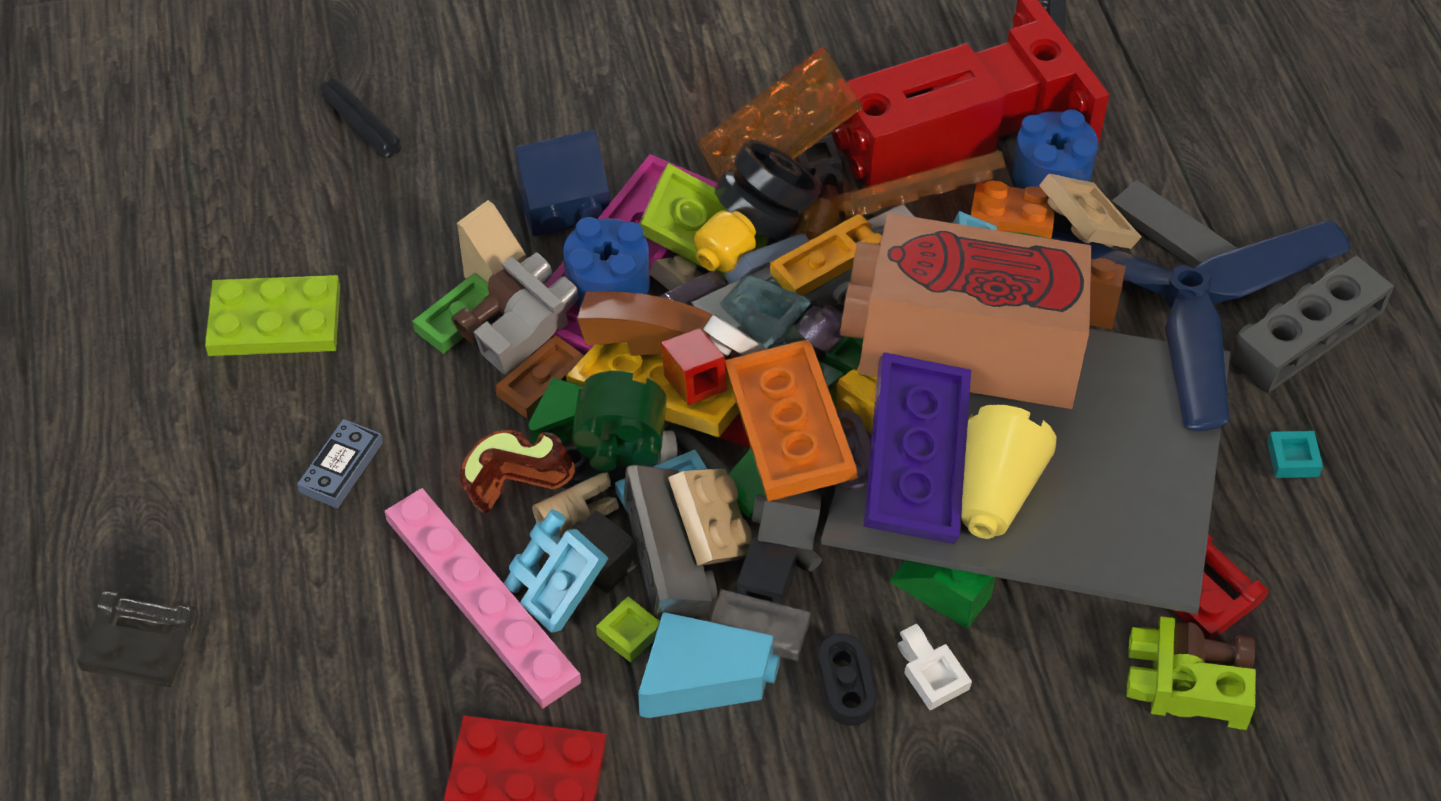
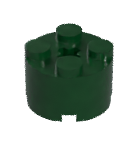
(619, 421)

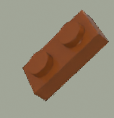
(529, 381)

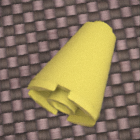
(1001, 466)

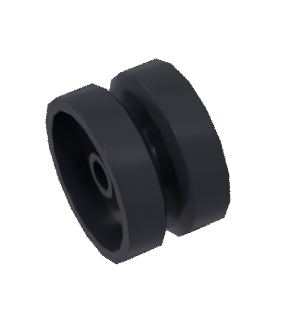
(768, 189)

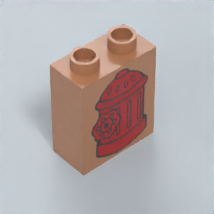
(975, 302)

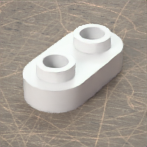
(730, 339)

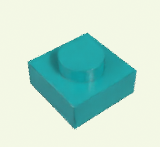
(1294, 454)

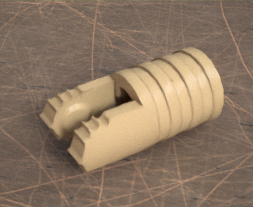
(573, 505)

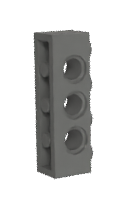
(1311, 323)

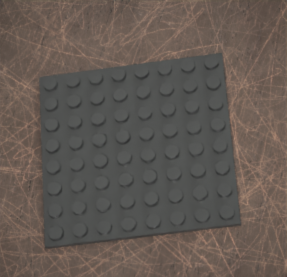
(1115, 506)

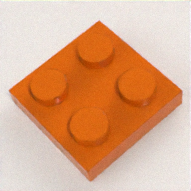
(1013, 208)

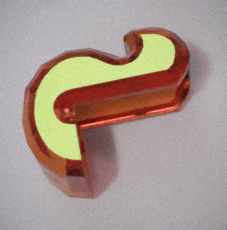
(511, 456)

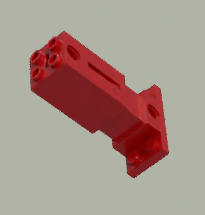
(964, 100)

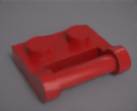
(1216, 607)

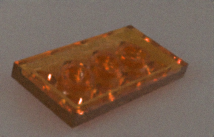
(787, 114)
(926, 182)

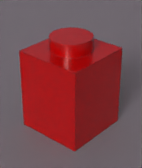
(694, 366)

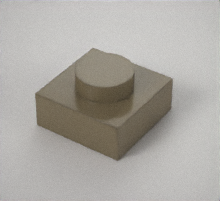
(674, 271)

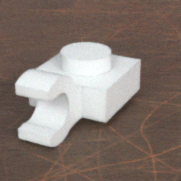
(932, 672)

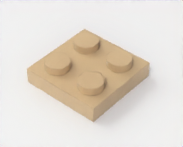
(1089, 212)
(711, 515)

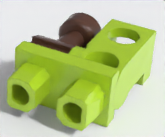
(1184, 679)

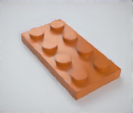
(790, 420)

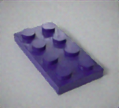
(918, 448)

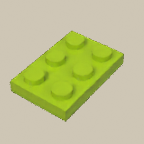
(679, 210)
(273, 315)

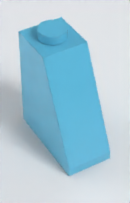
(704, 667)

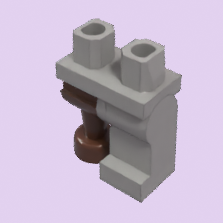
(528, 311)

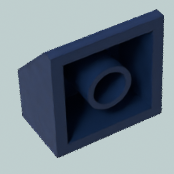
(561, 181)

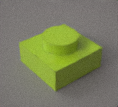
(628, 629)

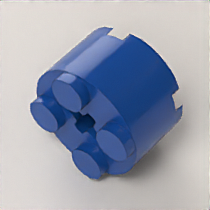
(1054, 145)
(607, 257)

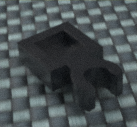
(824, 163)

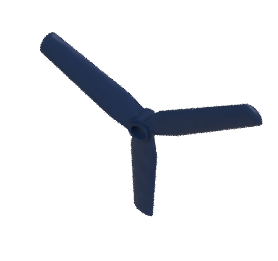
(1193, 322)

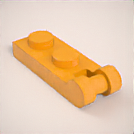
(823, 256)

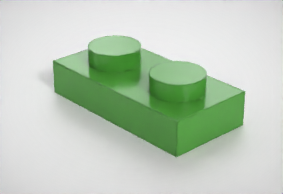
(436, 322)

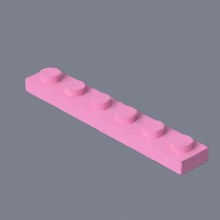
(483, 598)

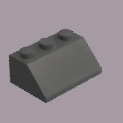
(663, 547)

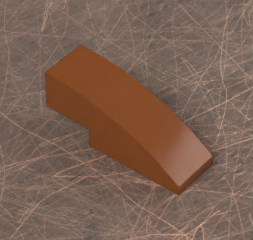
(636, 319)

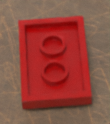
(524, 762)

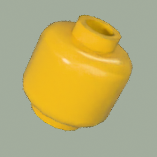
(724, 241)

